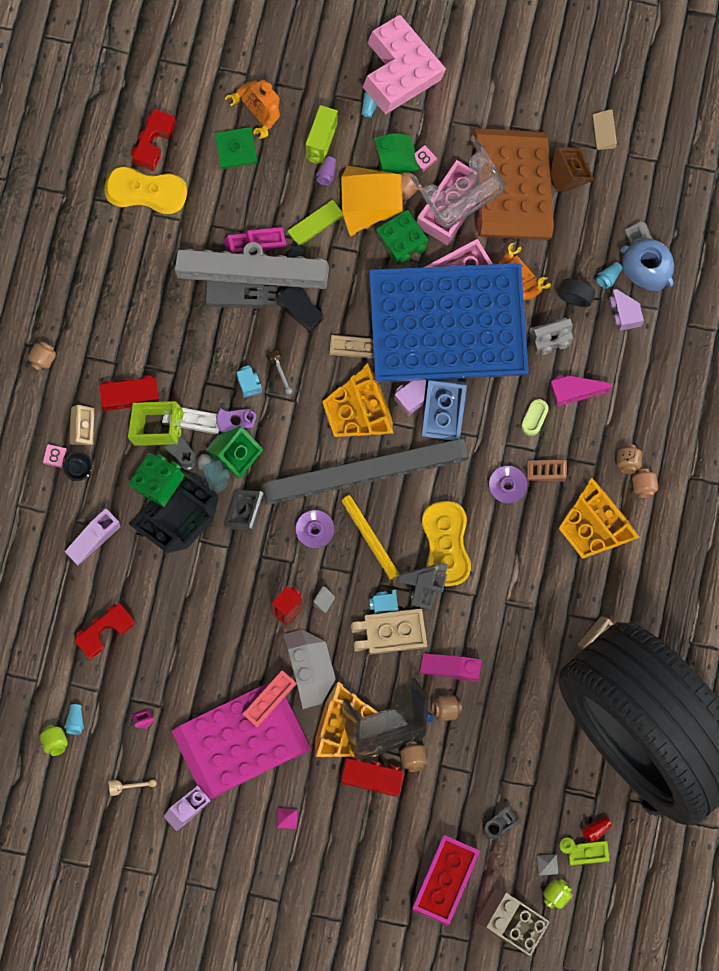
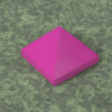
(143, 719)
(287, 818)

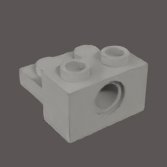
(542, 334)

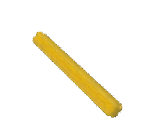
(370, 537)

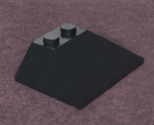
(182, 518)

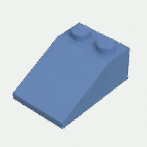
(444, 409)

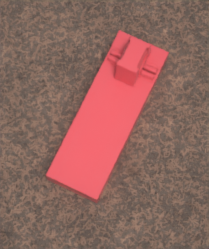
(269, 699)

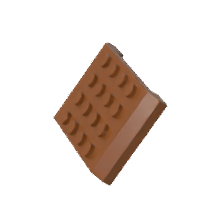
(526, 202)

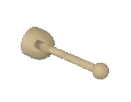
(116, 786)

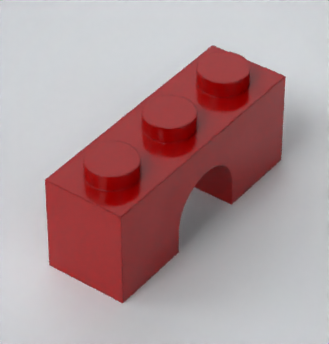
(158, 125)
(115, 619)

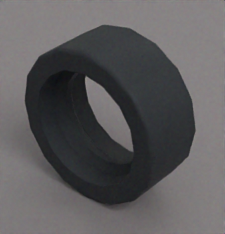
(576, 292)

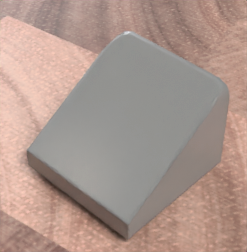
(637, 232)
(323, 600)

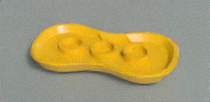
(130, 187)
(445, 529)

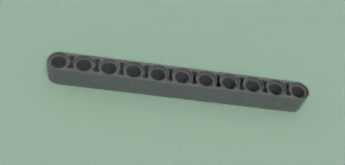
(365, 471)

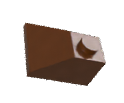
(569, 169)

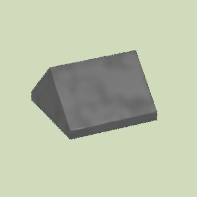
(244, 510)

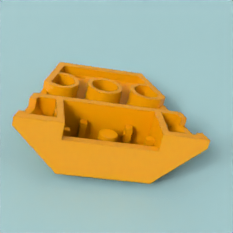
(369, 197)
(359, 407)
(596, 523)
(331, 734)

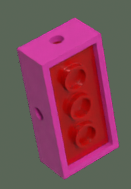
(446, 880)

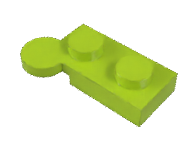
(585, 853)

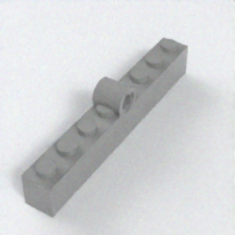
(252, 268)

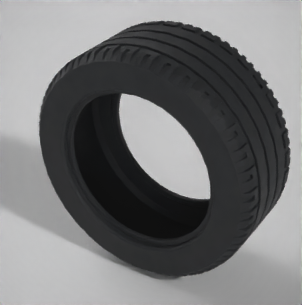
(648, 719)

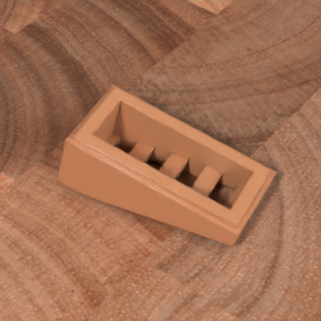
(547, 463)

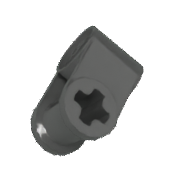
(181, 451)
(504, 821)

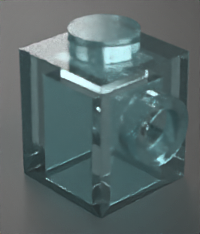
(216, 476)

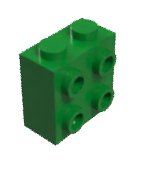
(402, 237)
(156, 479)

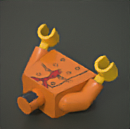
(261, 101)
(531, 284)

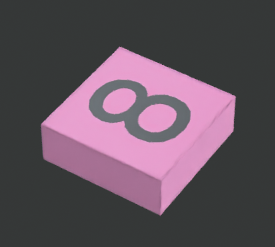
(425, 158)
(54, 456)

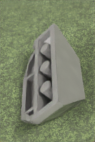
(310, 667)

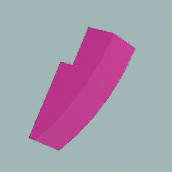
(267, 238)

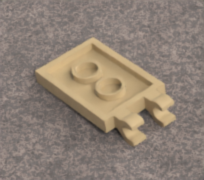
(391, 632)

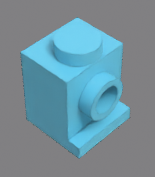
(248, 382)
(384, 602)

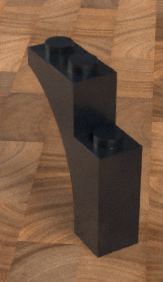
(295, 301)

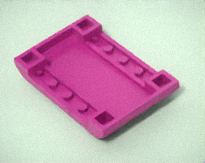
(229, 750)

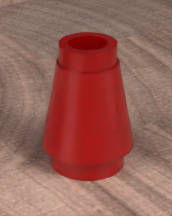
(596, 829)

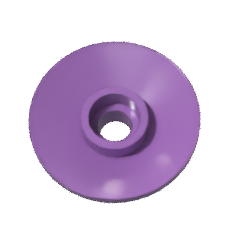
(508, 475)
(311, 520)

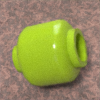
(53, 740)
(557, 894)

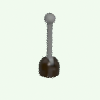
(275, 358)

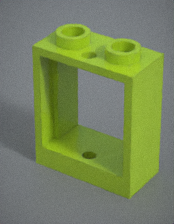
(321, 134)
(138, 417)

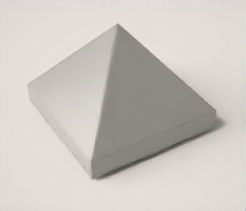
(547, 865)

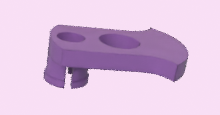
(223, 419)

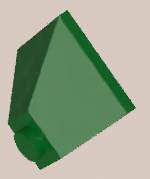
(396, 153)
(235, 450)

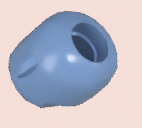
(644, 277)

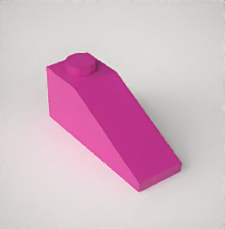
(573, 389)
(451, 667)

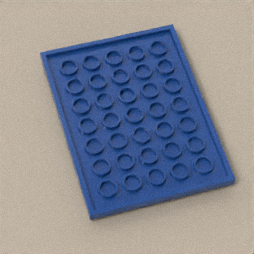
(448, 322)

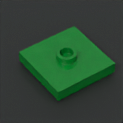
(236, 148)

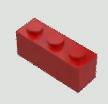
(129, 391)
(287, 605)
(372, 777)

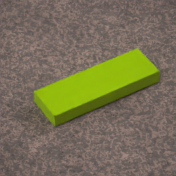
(315, 223)

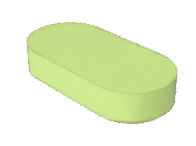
(534, 417)

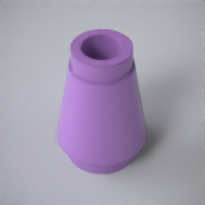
(326, 172)

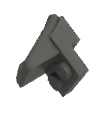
(427, 582)

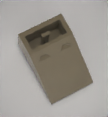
(512, 922)

